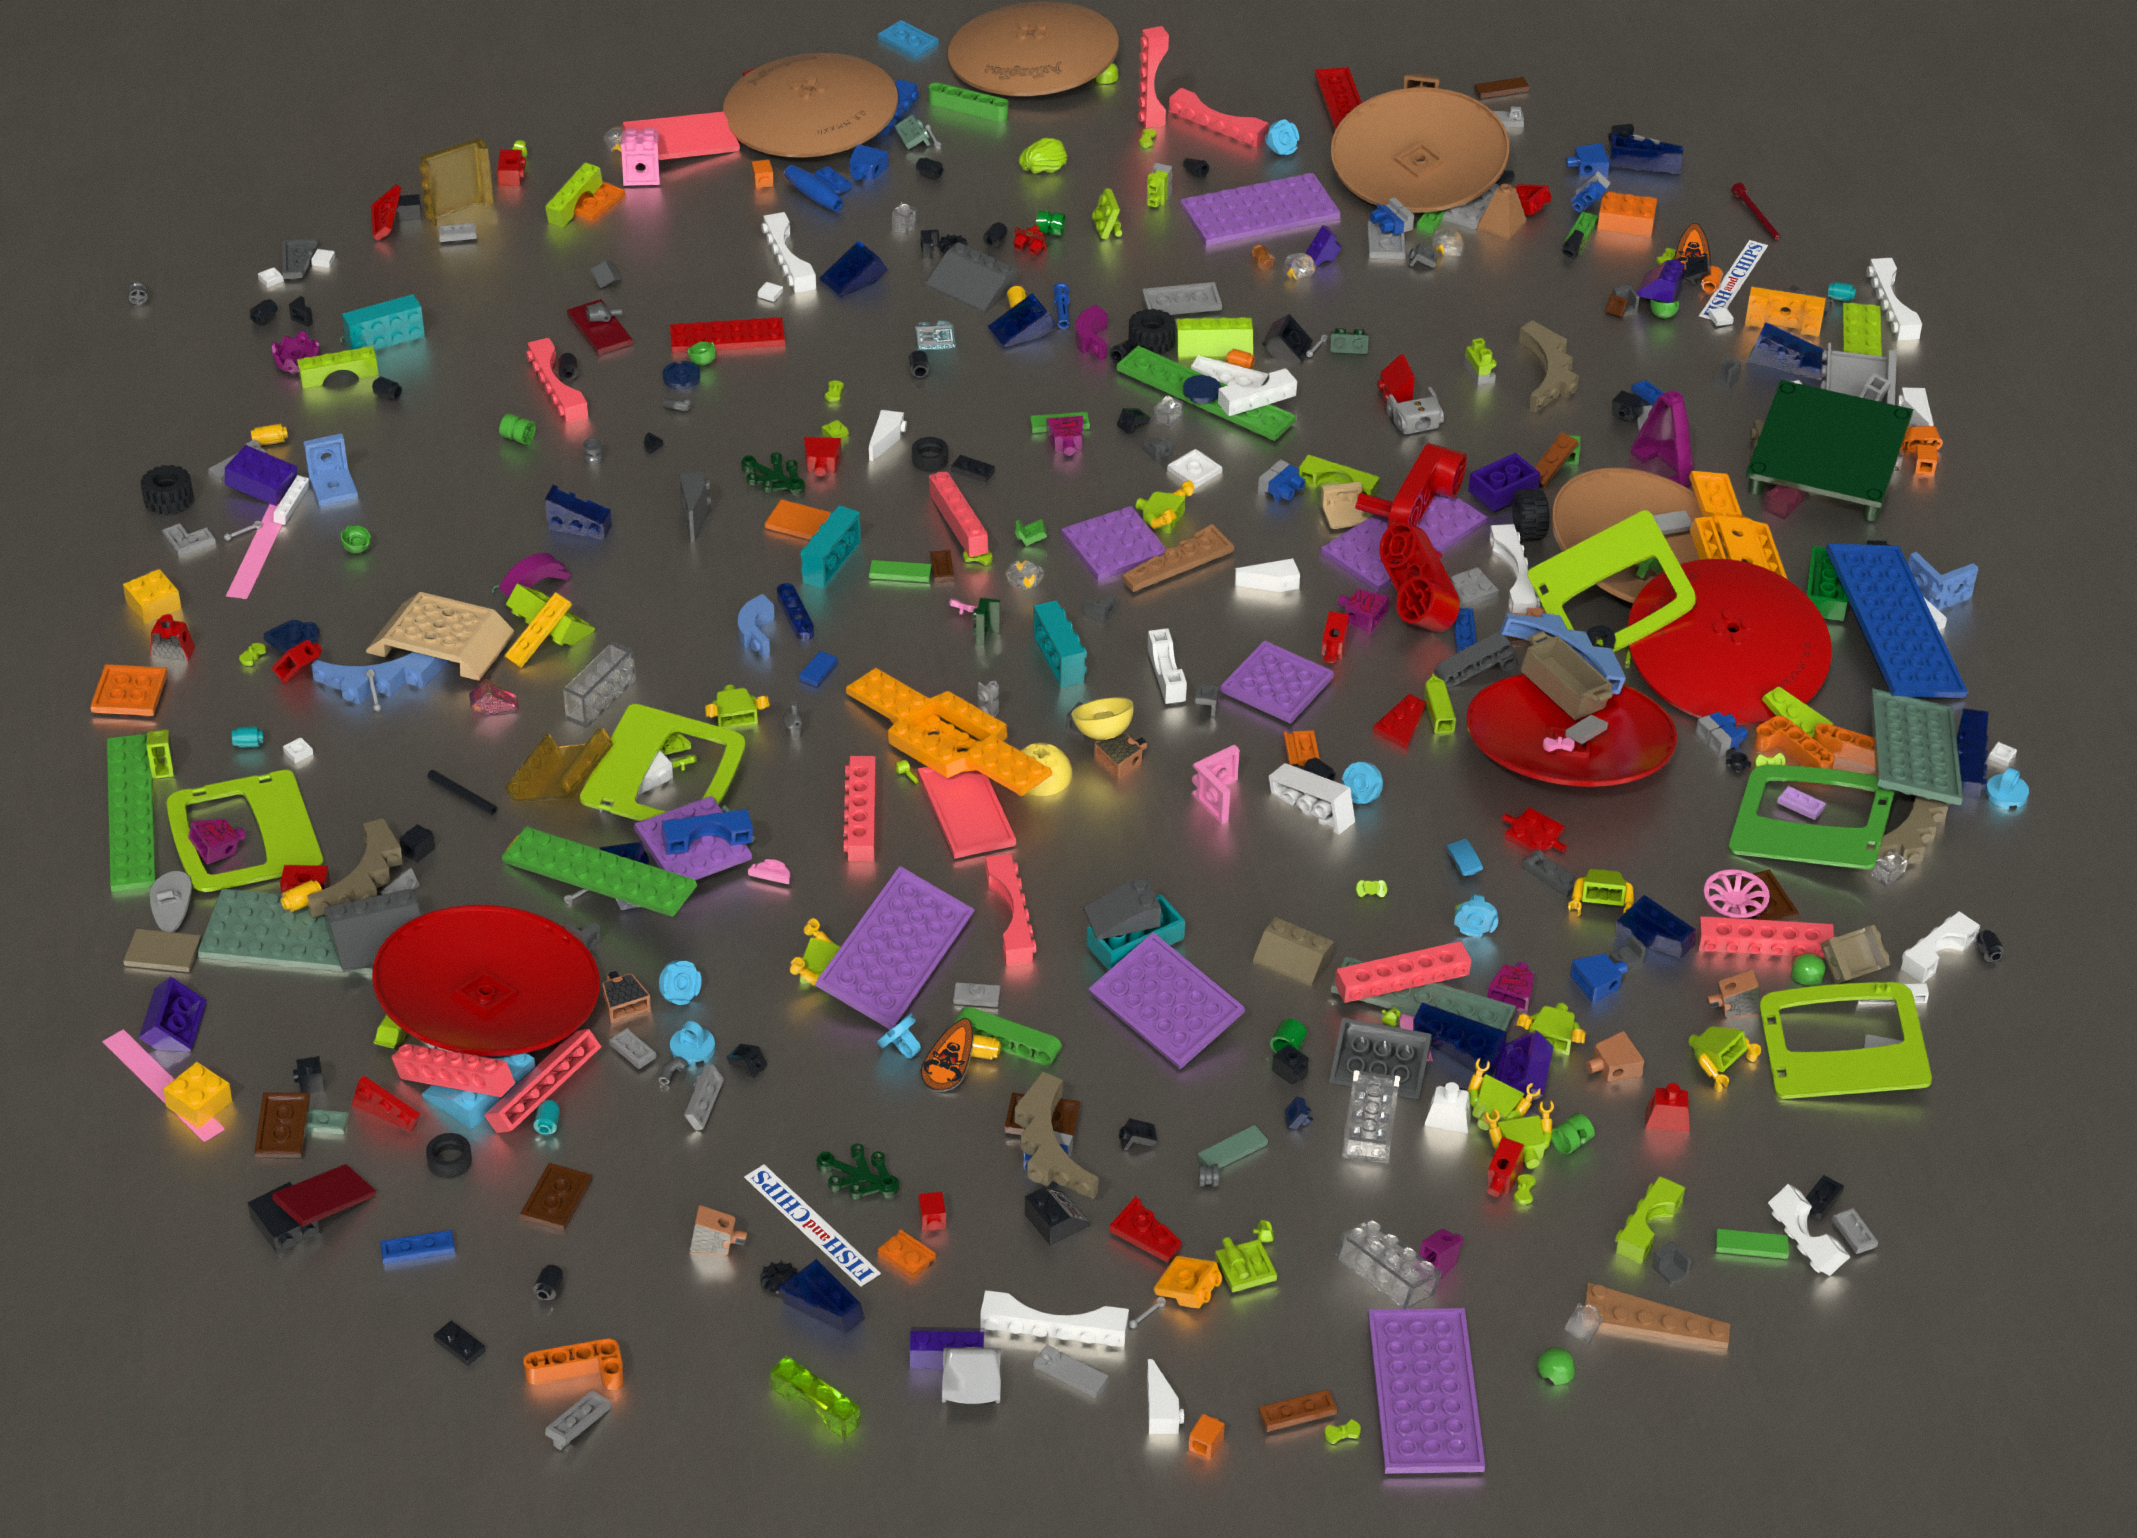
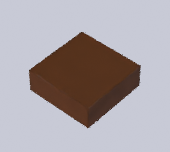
(1616, 305)

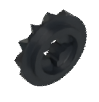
(949, 241)
(1602, 632)
(773, 1283)

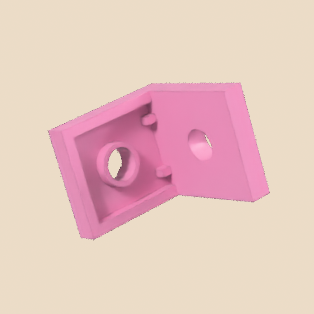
(636, 148)
(1212, 778)

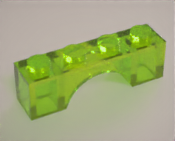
(835, 1409)

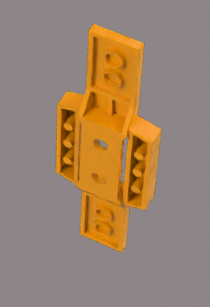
(1723, 515)
(916, 717)

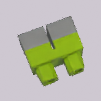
(1159, 185)
(1480, 362)

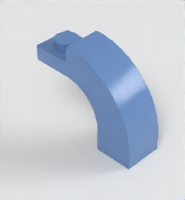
(750, 618)

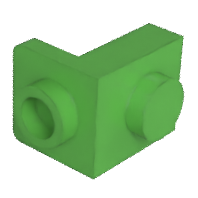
(1031, 533)
(1644, 566)

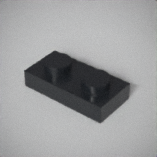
(973, 468)
(1823, 1196)
(459, 1343)

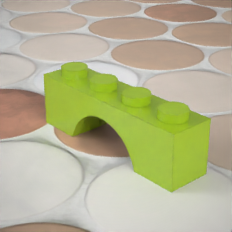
(562, 205)
(315, 369)
(1322, 472)
(1660, 1201)

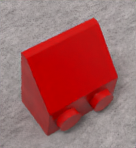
(1397, 380)

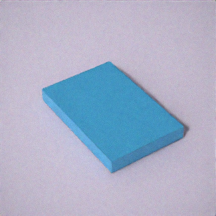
(908, 39)

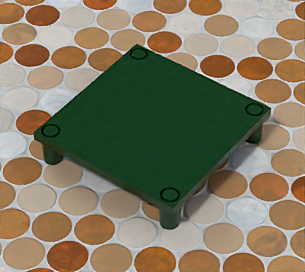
(1829, 445)

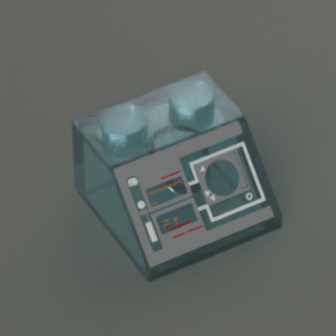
(934, 336)

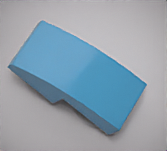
(1465, 857)

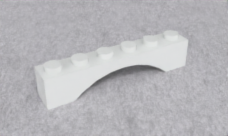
(798, 272)
(1903, 321)
(1506, 545)
(1102, 1326)

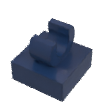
(1298, 1113)

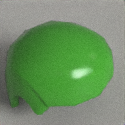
(1664, 309)
(702, 353)
(355, 539)
(1808, 969)
(1556, 1365)

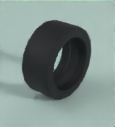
(930, 463)
(448, 1168)

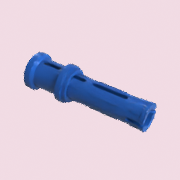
(1062, 300)

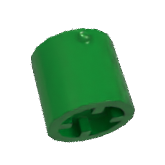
(1288, 1032)

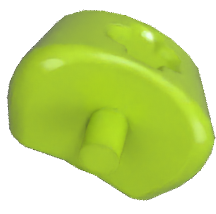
(520, 145)
(1391, 1017)
(1264, 1231)

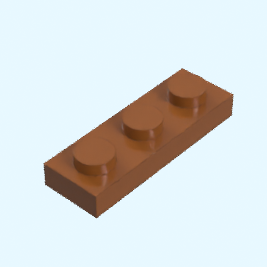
(1555, 458)
(1297, 1410)

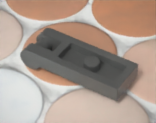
(1549, 872)

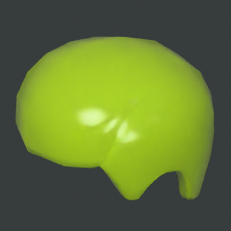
(1109, 75)

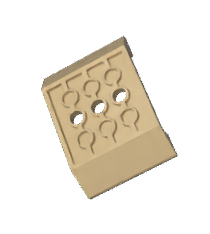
(467, 636)

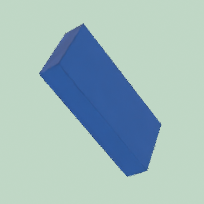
(818, 668)

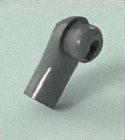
(683, 405)
(668, 1069)

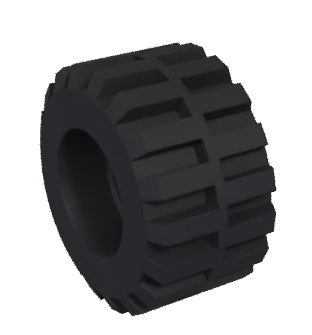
(1152, 330)
(167, 489)
(1530, 513)

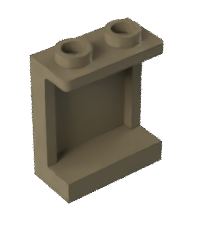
(1855, 954)

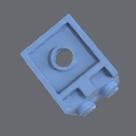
(329, 470)
(1943, 589)

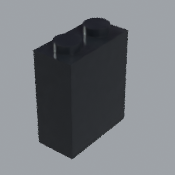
(276, 1224)

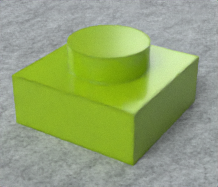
(835, 430)

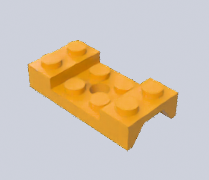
(1804, 312)

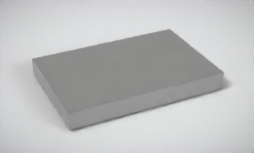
(1386, 244)

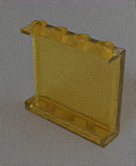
(456, 179)

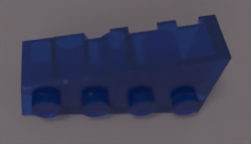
(1645, 155)
(1786, 353)
(1972, 751)
(1461, 1037)

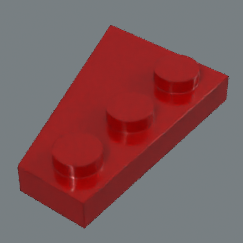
(384, 211)
(1401, 721)
(381, 1103)
(1144, 1231)

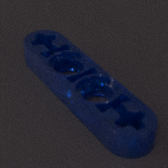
(796, 611)

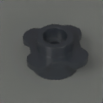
(1738, 762)

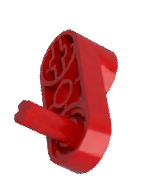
(1434, 472)
(1422, 583)

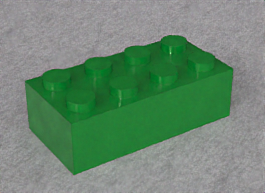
(1824, 586)

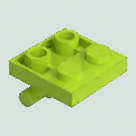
(1106, 215)
(1245, 1264)

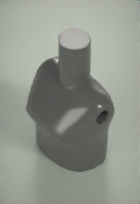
(601, 312)
(793, 720)

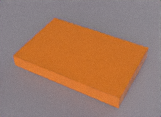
(594, 205)
(796, 519)

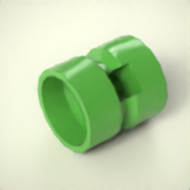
(515, 428)
(1572, 1133)

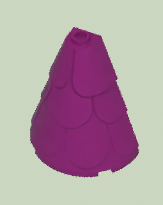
(1667, 437)

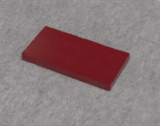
(601, 335)
(324, 1195)

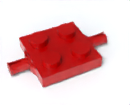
(1534, 831)

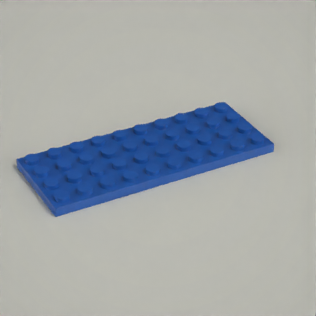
(1896, 621)

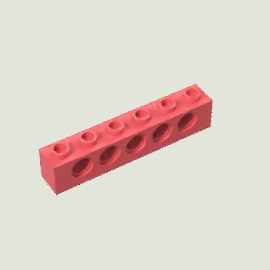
(861, 809)
(1762, 936)
(1402, 971)
(453, 1070)

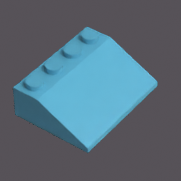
(471, 1106)

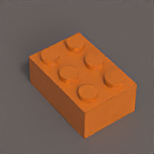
(1627, 214)

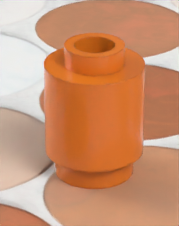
(1712, 282)
(1240, 358)

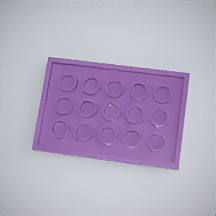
(1166, 1000)

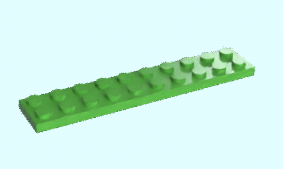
(1170, 378)
(130, 814)
(599, 871)

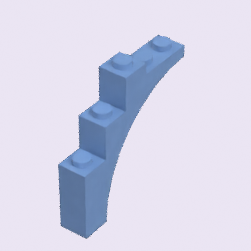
(1598, 657)
(389, 676)

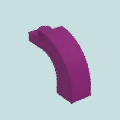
(1087, 326)
(532, 570)

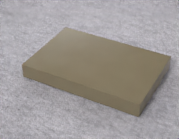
(162, 950)

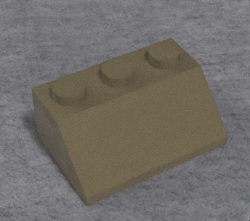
(1293, 951)

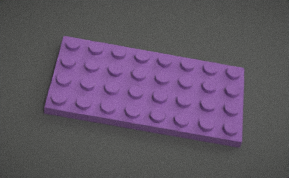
(1259, 209)
(1358, 548)
(895, 948)
(1425, 1391)

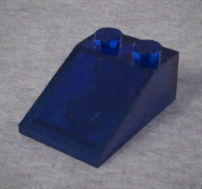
(854, 270)
(1023, 323)

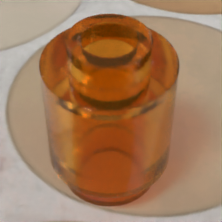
(1263, 257)

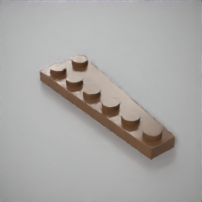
(1202, 548)
(1648, 1318)

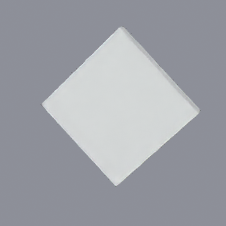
(1195, 467)

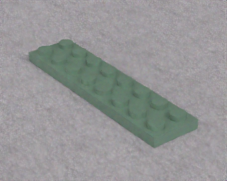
(1444, 997)

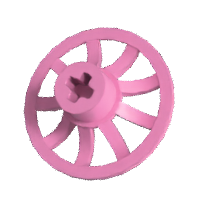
(1736, 899)

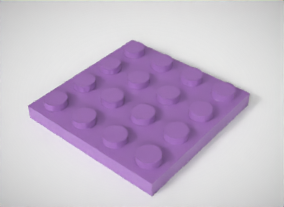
(1113, 542)
(1277, 681)
(705, 854)

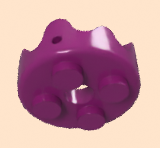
(299, 346)

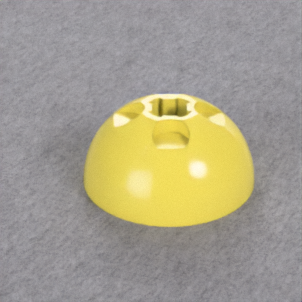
(1103, 717)
(1056, 760)

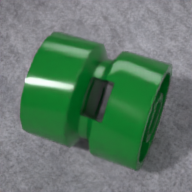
(1051, 223)

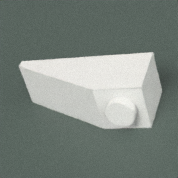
(1916, 399)
(886, 432)
(1270, 576)
(1163, 1403)

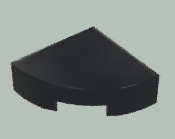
(652, 443)

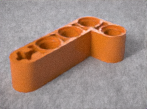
(1921, 435)
(1794, 741)
(1846, 743)
(576, 1361)

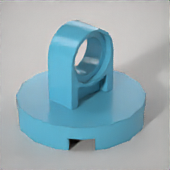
(1282, 137)
(1364, 782)
(2007, 789)
(1476, 917)
(679, 982)
(902, 1038)
(692, 1043)

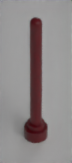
(1740, 191)

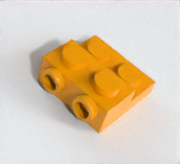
(1189, 1281)

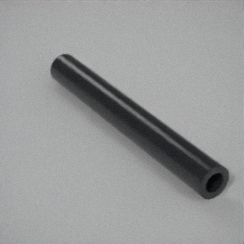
(462, 792)

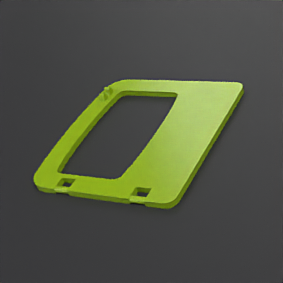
(1604, 555)
(635, 746)
(281, 821)
(1846, 1071)

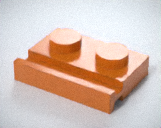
(1300, 747)
(906, 1254)

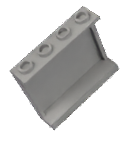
(1851, 371)

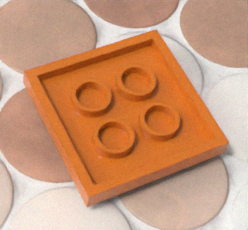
(129, 690)

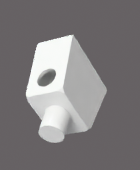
(1449, 1109)

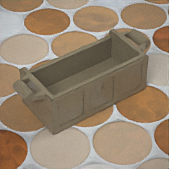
(1565, 676)

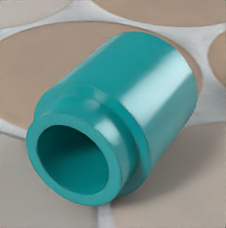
(1841, 292)
(247, 737)
(547, 1117)

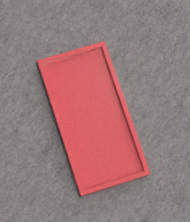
(690, 135)
(967, 812)

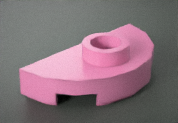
(771, 870)

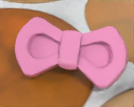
(956, 603)
(1551, 744)

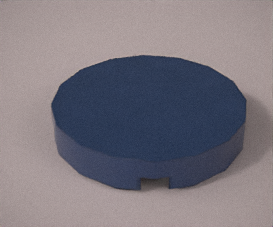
(681, 375)
(1201, 389)

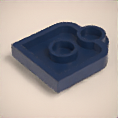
(291, 634)

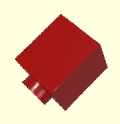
(932, 1211)

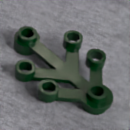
(793, 484)
(884, 1183)

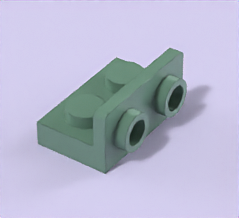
(912, 132)

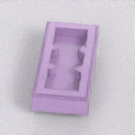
(1801, 803)

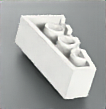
(1314, 796)

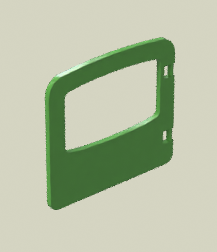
(1808, 842)

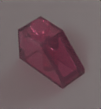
(1783, 501)
(492, 699)

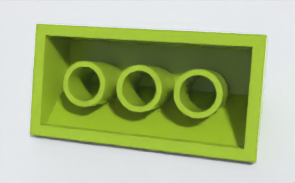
(1213, 337)
(529, 602)

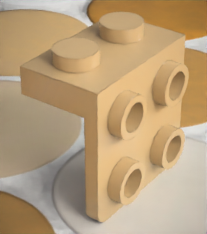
(1339, 505)

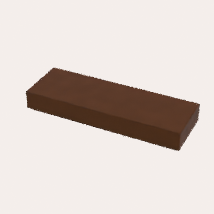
(1501, 87)

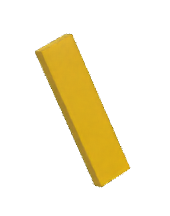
(538, 630)

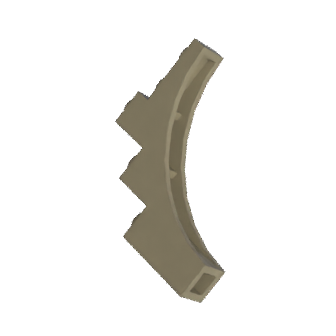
(1557, 365)
(1915, 831)
(371, 873)
(1038, 1139)

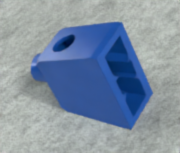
(1589, 160)
(868, 162)
(1597, 975)

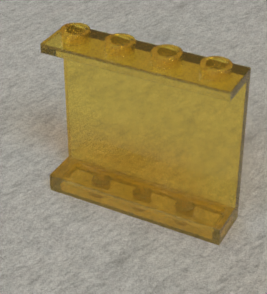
(557, 771)

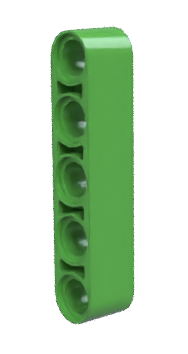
(968, 102)
(1013, 1036)

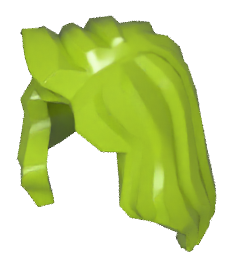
(1043, 155)

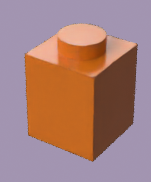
(762, 174)
(1925, 459)
(1206, 1436)

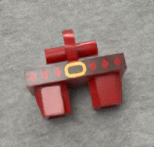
(1030, 237)

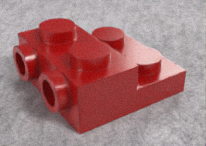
(1533, 197)

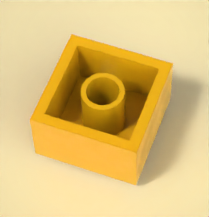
(152, 596)
(197, 1095)

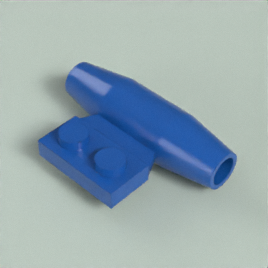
(820, 186)

